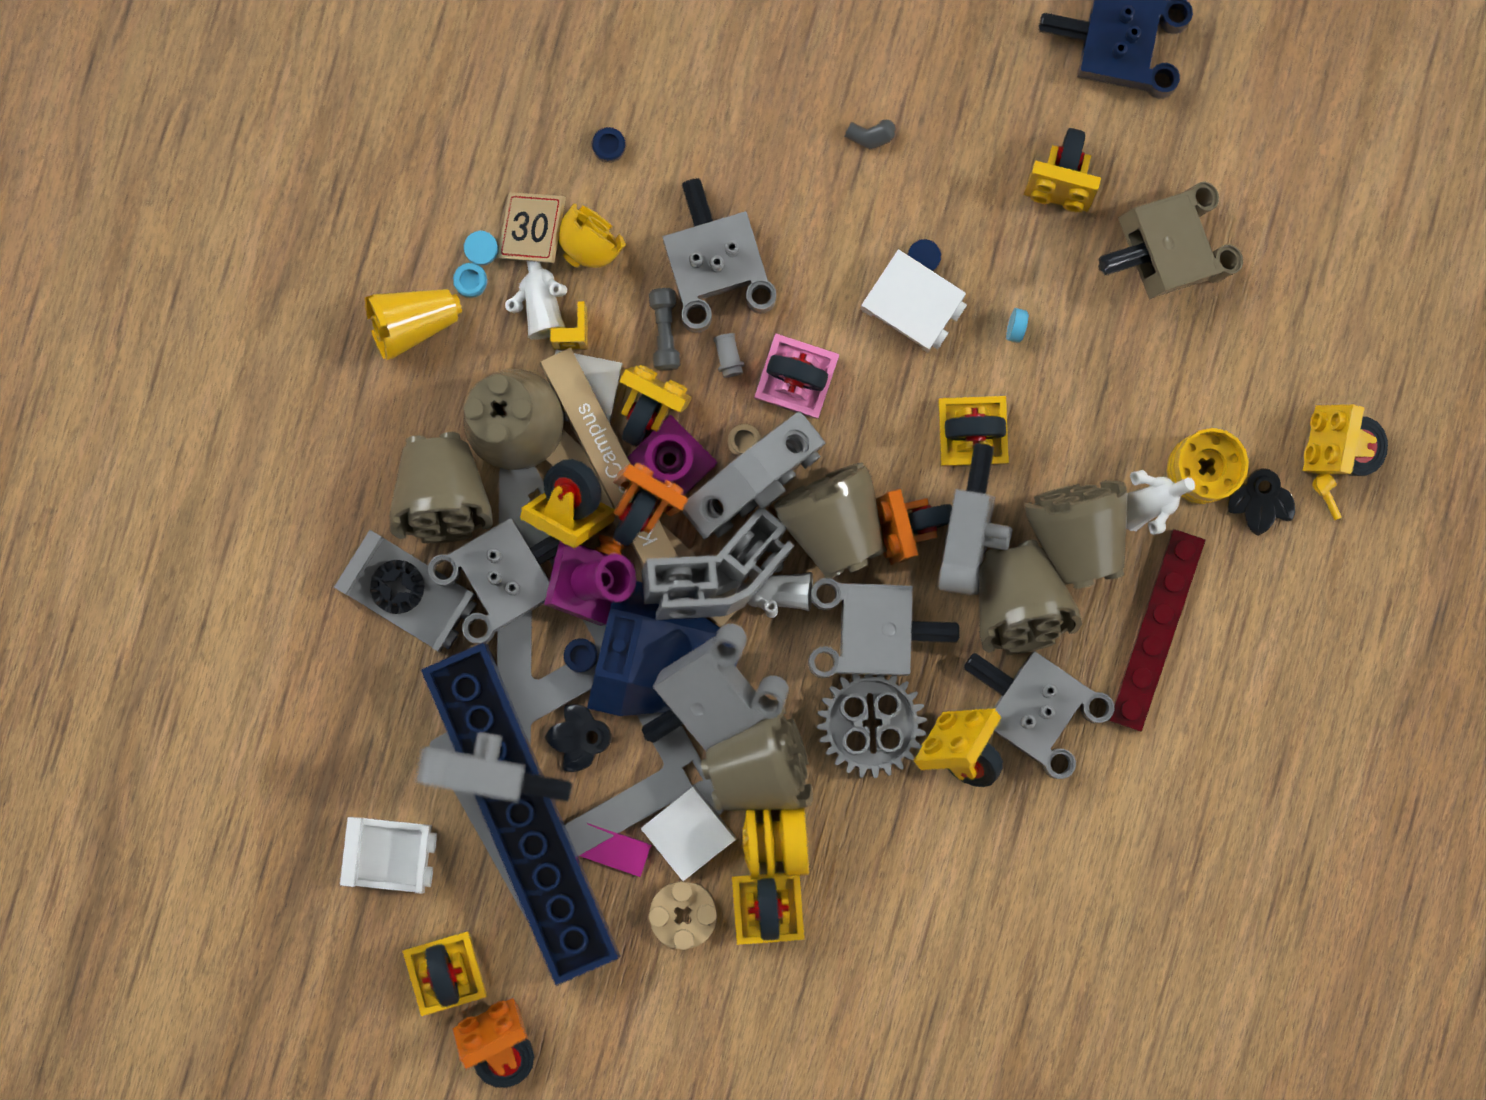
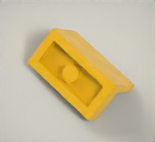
(572, 337)

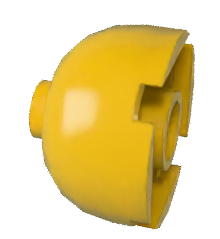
(587, 238)

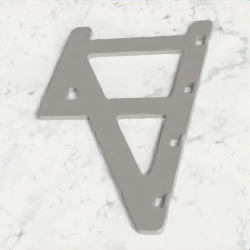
(539, 697)

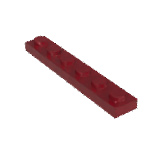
(1157, 630)

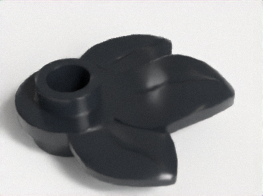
(1262, 506)
(573, 738)

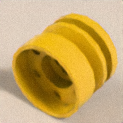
(1226, 463)
(776, 842)

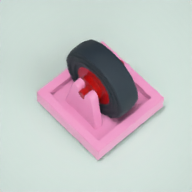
(796, 376)

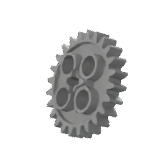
(902, 721)

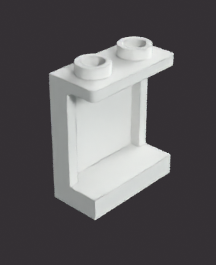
(914, 301)
(387, 855)

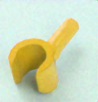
(1322, 485)

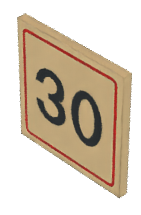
(531, 227)

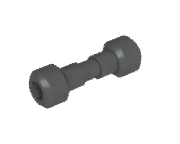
(663, 301)

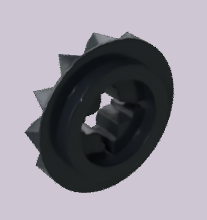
(401, 602)

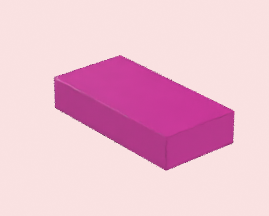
(620, 853)

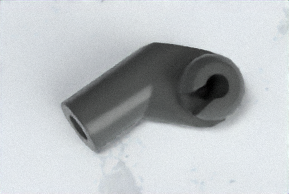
(872, 137)

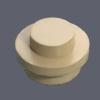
(742, 438)

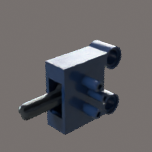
(1122, 41)

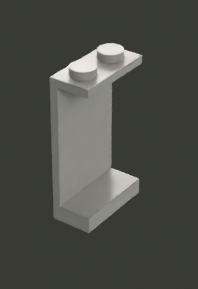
(436, 613)

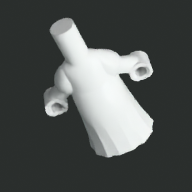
(541, 301)
(1153, 501)
(782, 591)

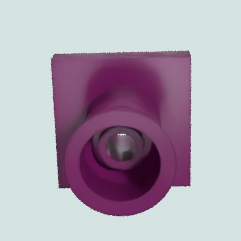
(691, 458)
(588, 582)

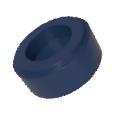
(608, 144)
(926, 253)
(580, 655)

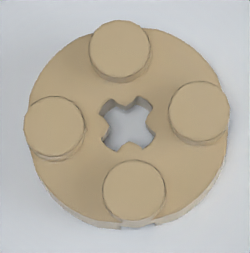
(663, 916)

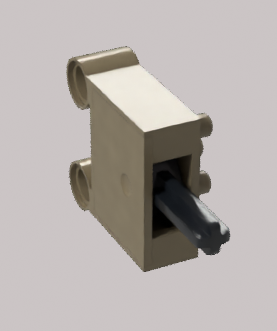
(1171, 244)

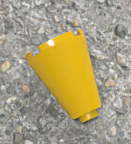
(409, 318)

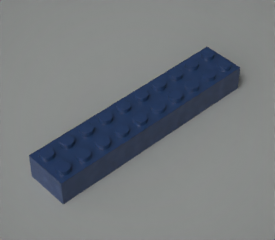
(525, 831)

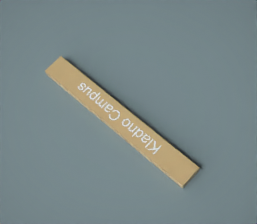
(599, 442)

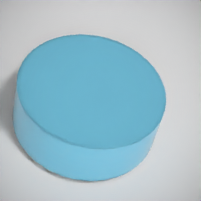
(480, 248)
(470, 280)
(1017, 325)

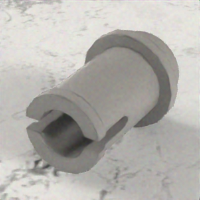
(728, 355)

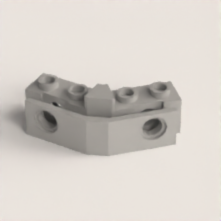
(754, 477)
(716, 577)

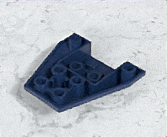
(636, 652)

